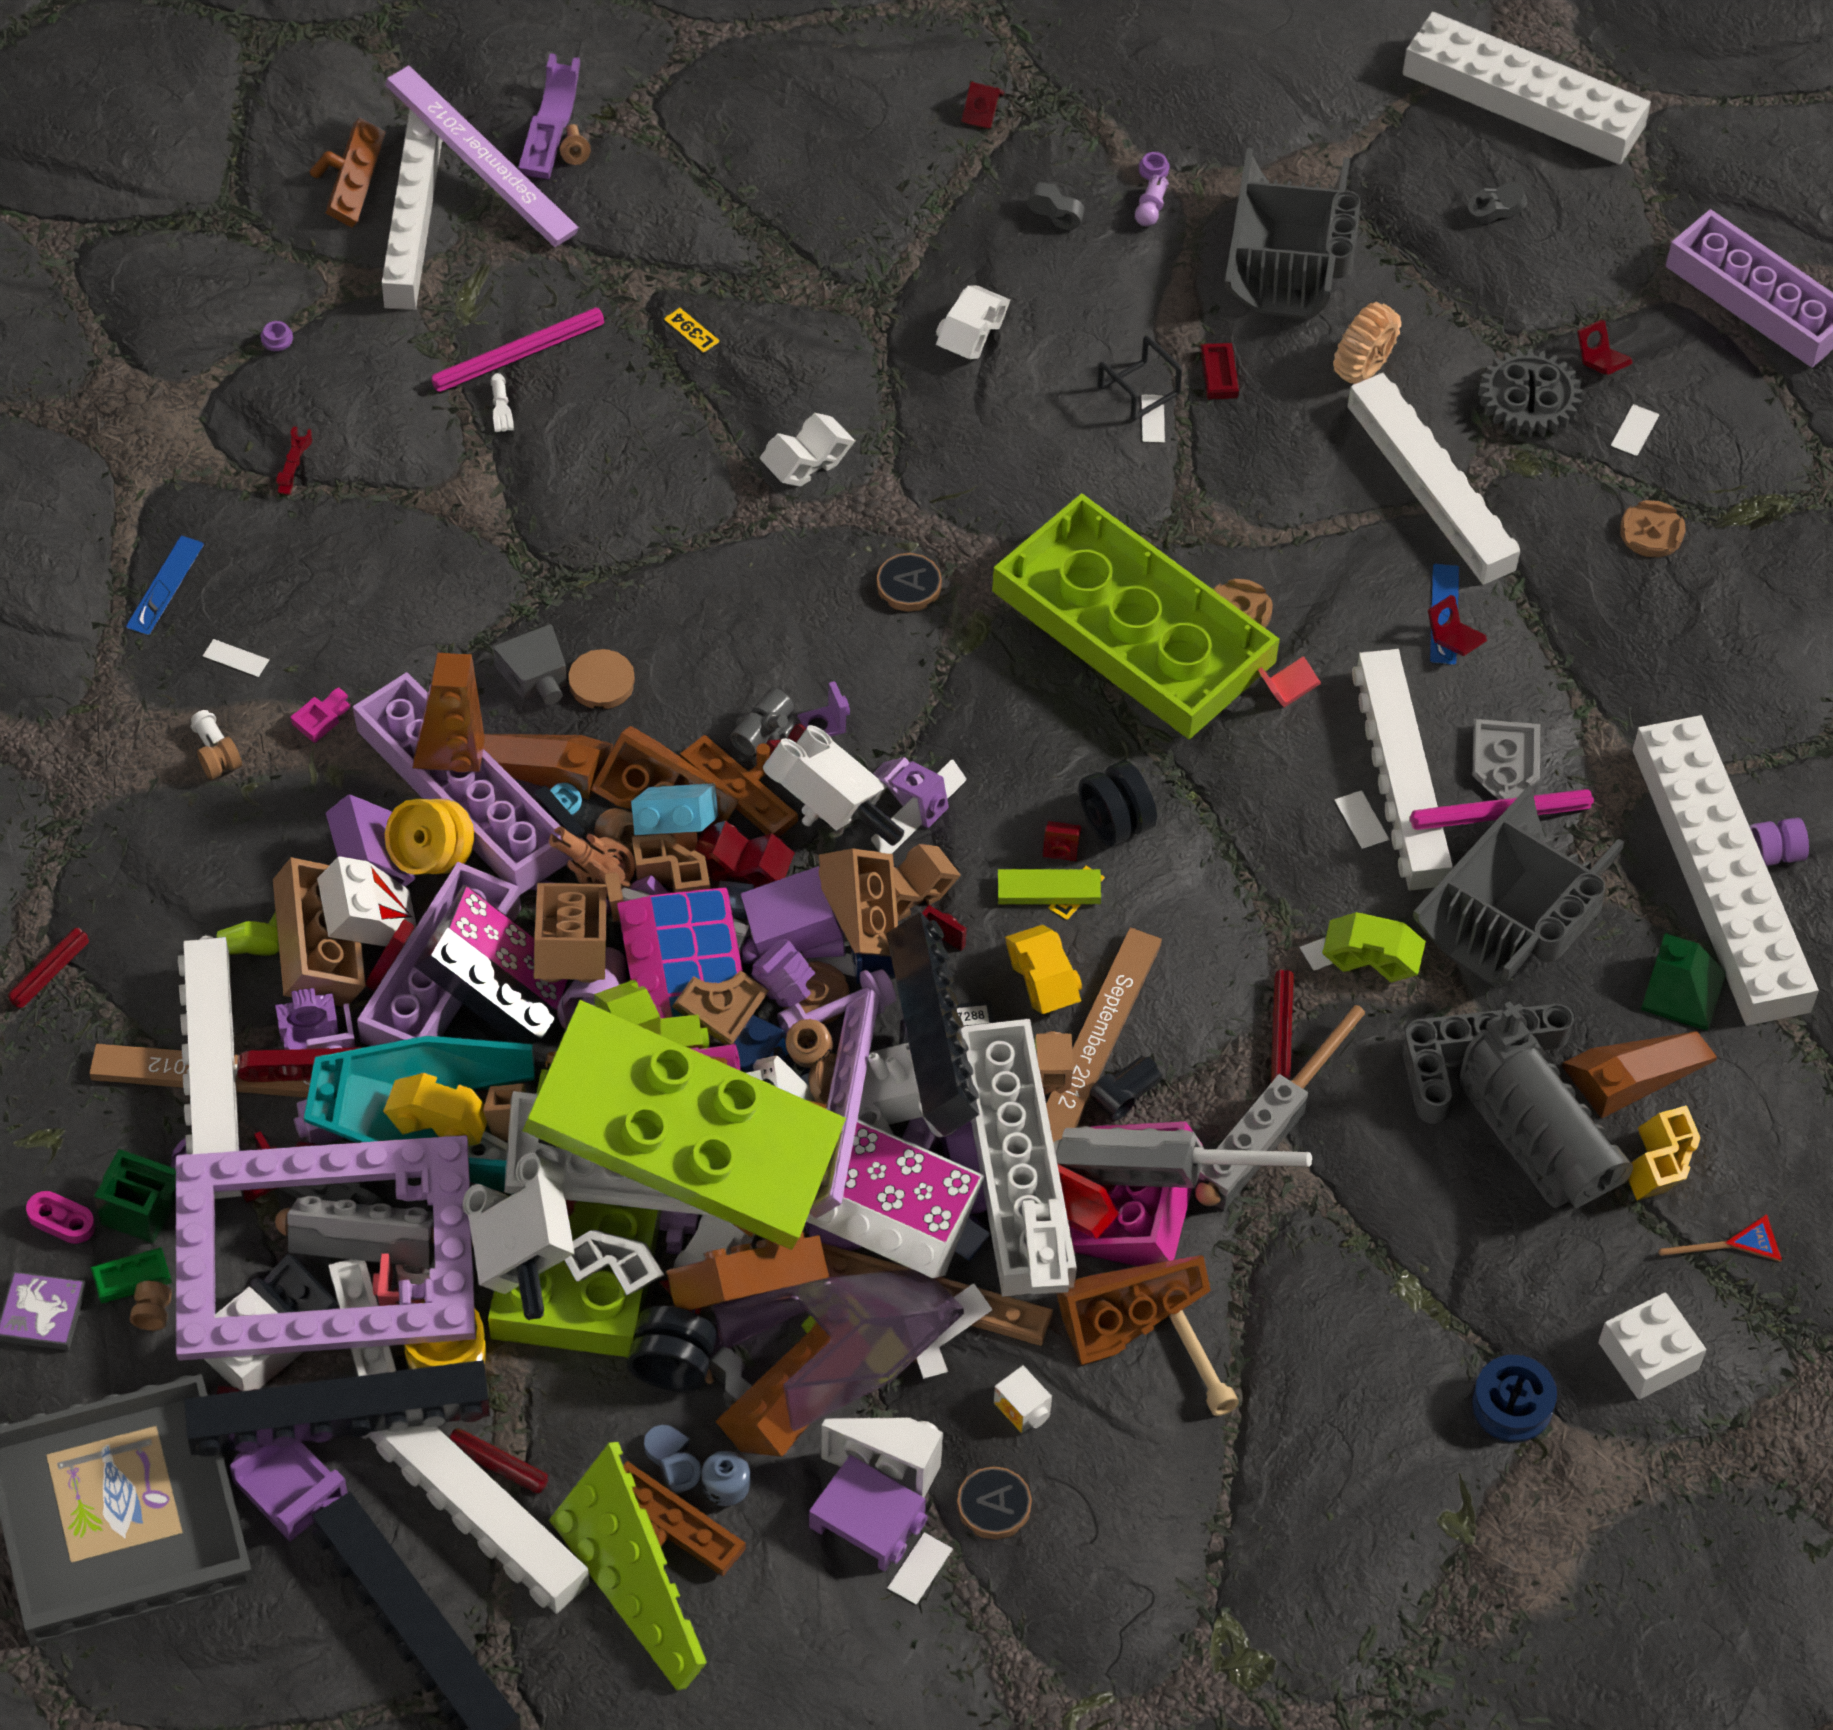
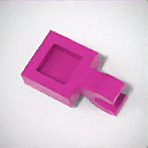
(320, 717)

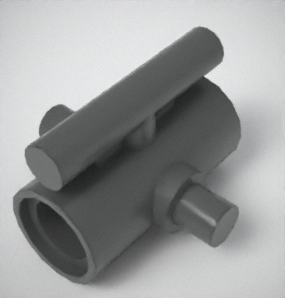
(764, 723)

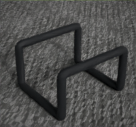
(1118, 378)

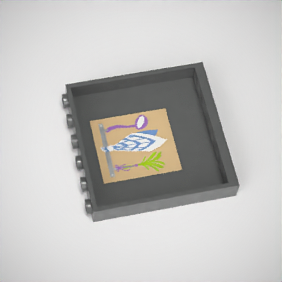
(115, 1513)

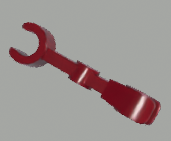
(298, 445)

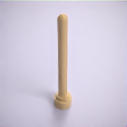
(1219, 1396)

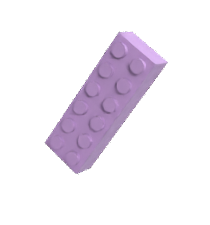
(1756, 286)
(406, 999)

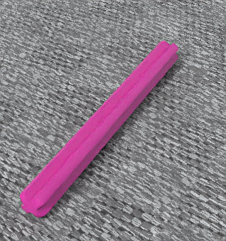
(517, 349)
(1494, 809)

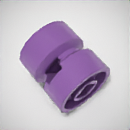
(1785, 841)

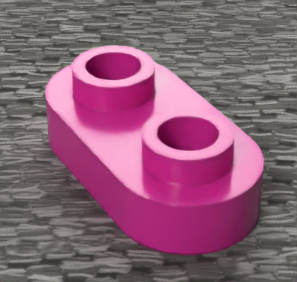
(63, 1217)

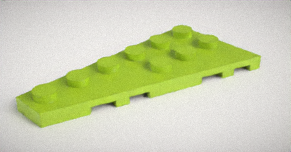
(625, 1560)

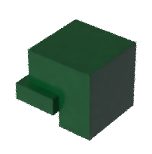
(136, 1195)

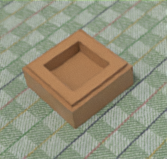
(614, 893)

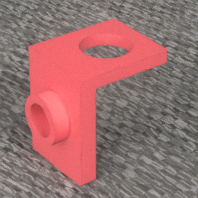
(1291, 681)
(383, 1282)

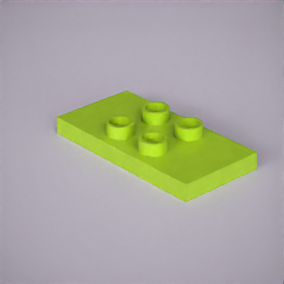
(685, 1124)

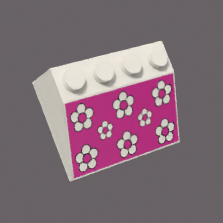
(903, 1201)

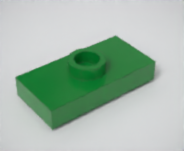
(121, 1276)

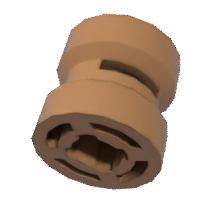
(219, 758)
(150, 1305)

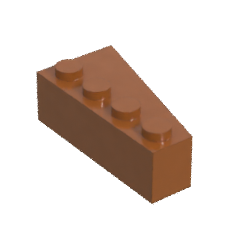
(452, 721)
(746, 1272)
(760, 1416)

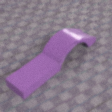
(553, 116)

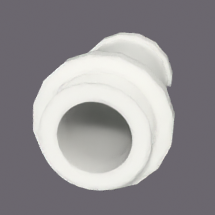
(205, 726)

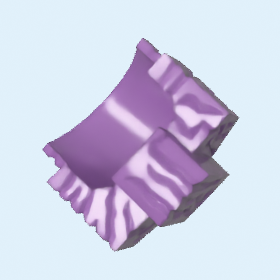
(783, 974)
(306, 1018)

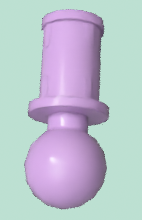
(1151, 202)

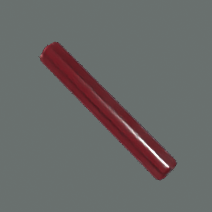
(1282, 1024)

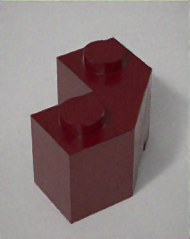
(740, 859)

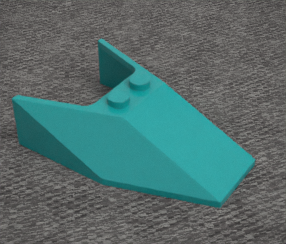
(354, 1086)

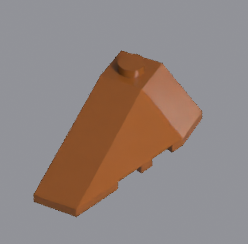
(645, 763)
(1631, 1070)
(1120, 1305)

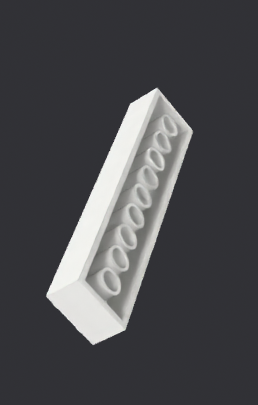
(1725, 871)

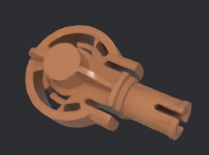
(595, 858)

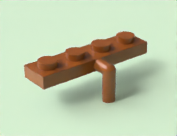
(353, 173)
(756, 800)
(684, 1524)

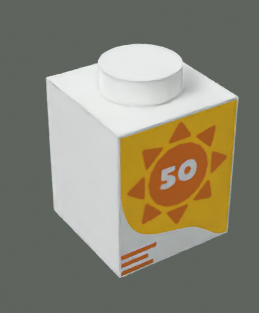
(1023, 1400)

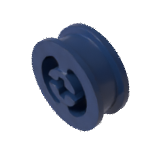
(1497, 1385)

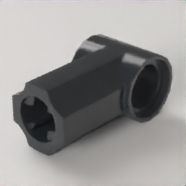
(1119, 1092)

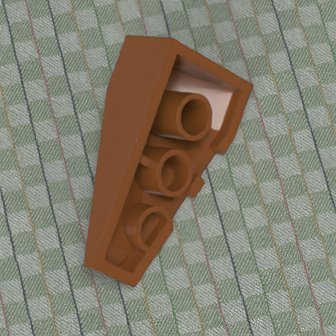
(550, 758)

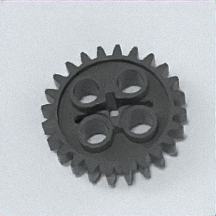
(1506, 393)

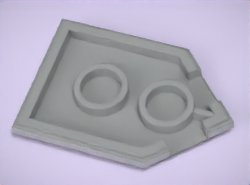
(1506, 756)

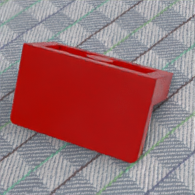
(1086, 1203)

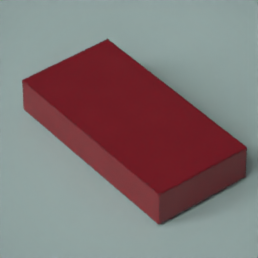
(1219, 371)
(390, 954)

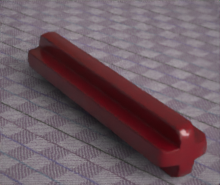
(48, 967)
(499, 1461)

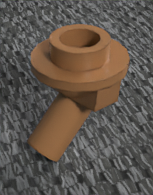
(574, 148)

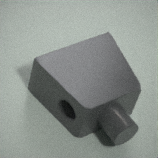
(533, 664)

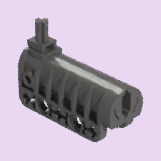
(1539, 1114)

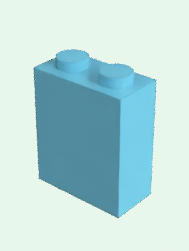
(674, 809)

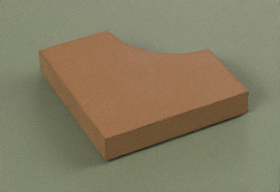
(723, 1005)

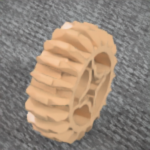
(1367, 343)

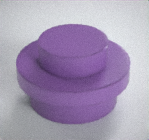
(1154, 164)
(276, 336)

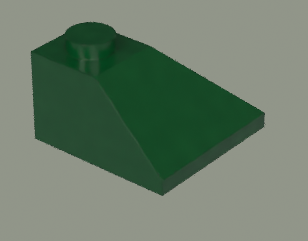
(1684, 983)

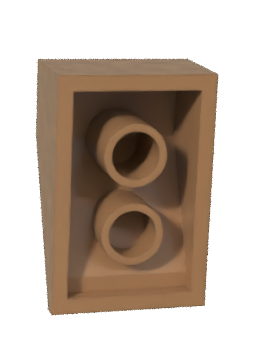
(861, 896)

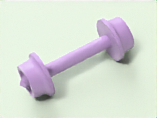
(876, 981)

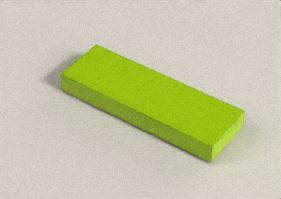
(1049, 886)

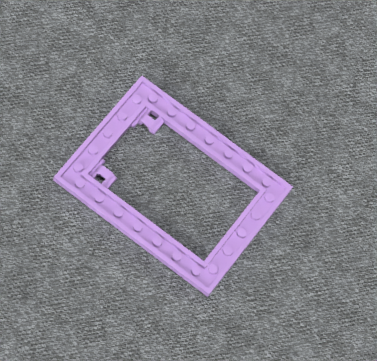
(447, 1293)

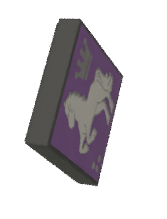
(41, 1310)

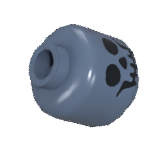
(725, 1478)

